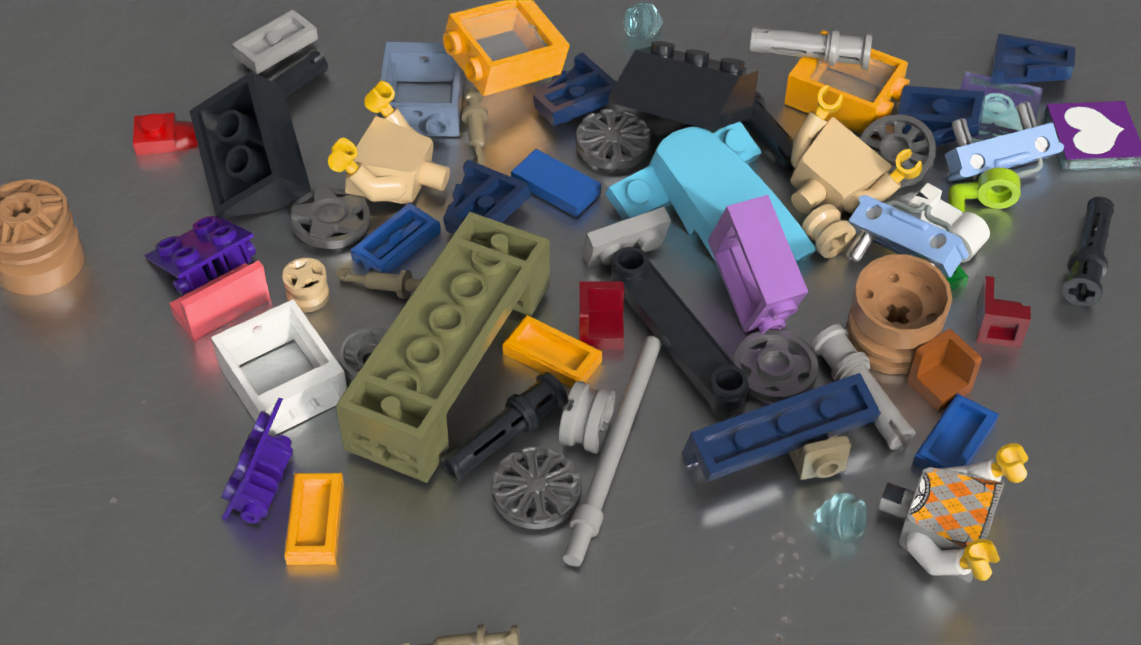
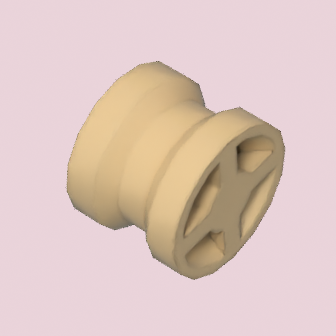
(828, 230)
(306, 284)

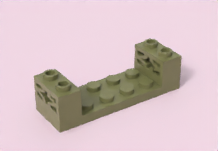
(427, 355)

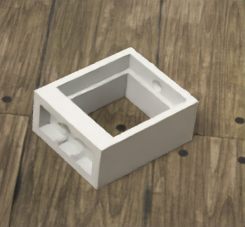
(301, 396)

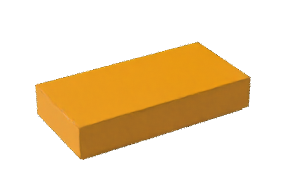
(552, 351)
(314, 519)

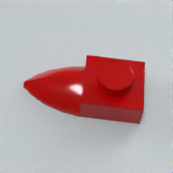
(162, 134)

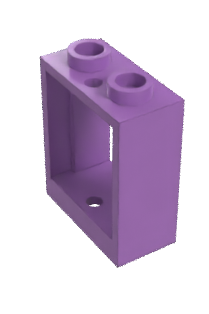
(757, 265)

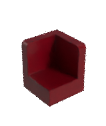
(601, 314)
(1000, 320)

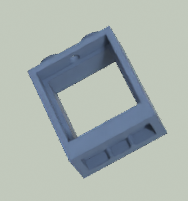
(404, 64)

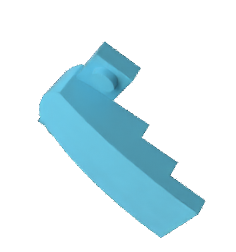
(701, 178)

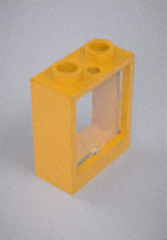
(505, 45)
(865, 93)

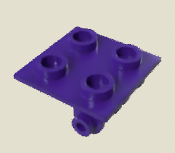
(192, 253)
(258, 470)

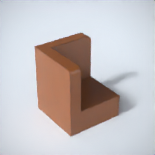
(944, 369)

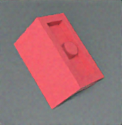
(221, 300)

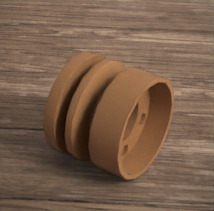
(37, 238)
(896, 310)

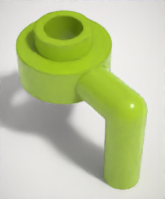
(995, 189)

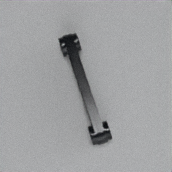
(680, 332)

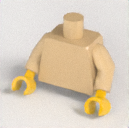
(390, 157)
(839, 166)

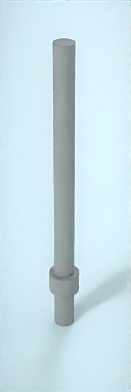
(588, 515)

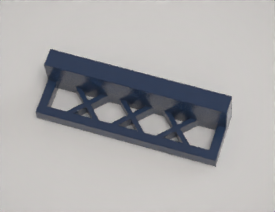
(781, 427)

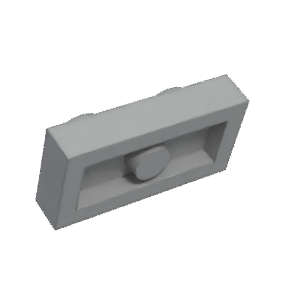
(274, 41)
(642, 231)

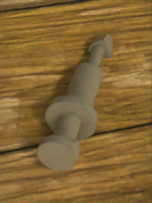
(474, 117)
(401, 283)
(480, 637)

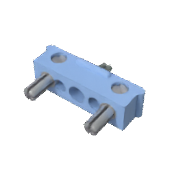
(1005, 151)
(905, 233)

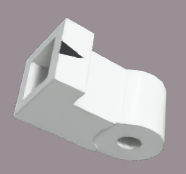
(966, 225)

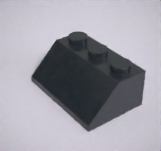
(686, 86)
(249, 148)

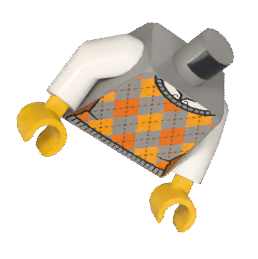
(954, 513)

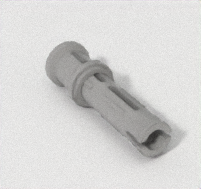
(829, 47)
(847, 361)

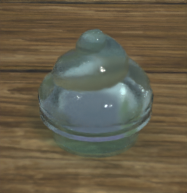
(642, 21)
(843, 517)

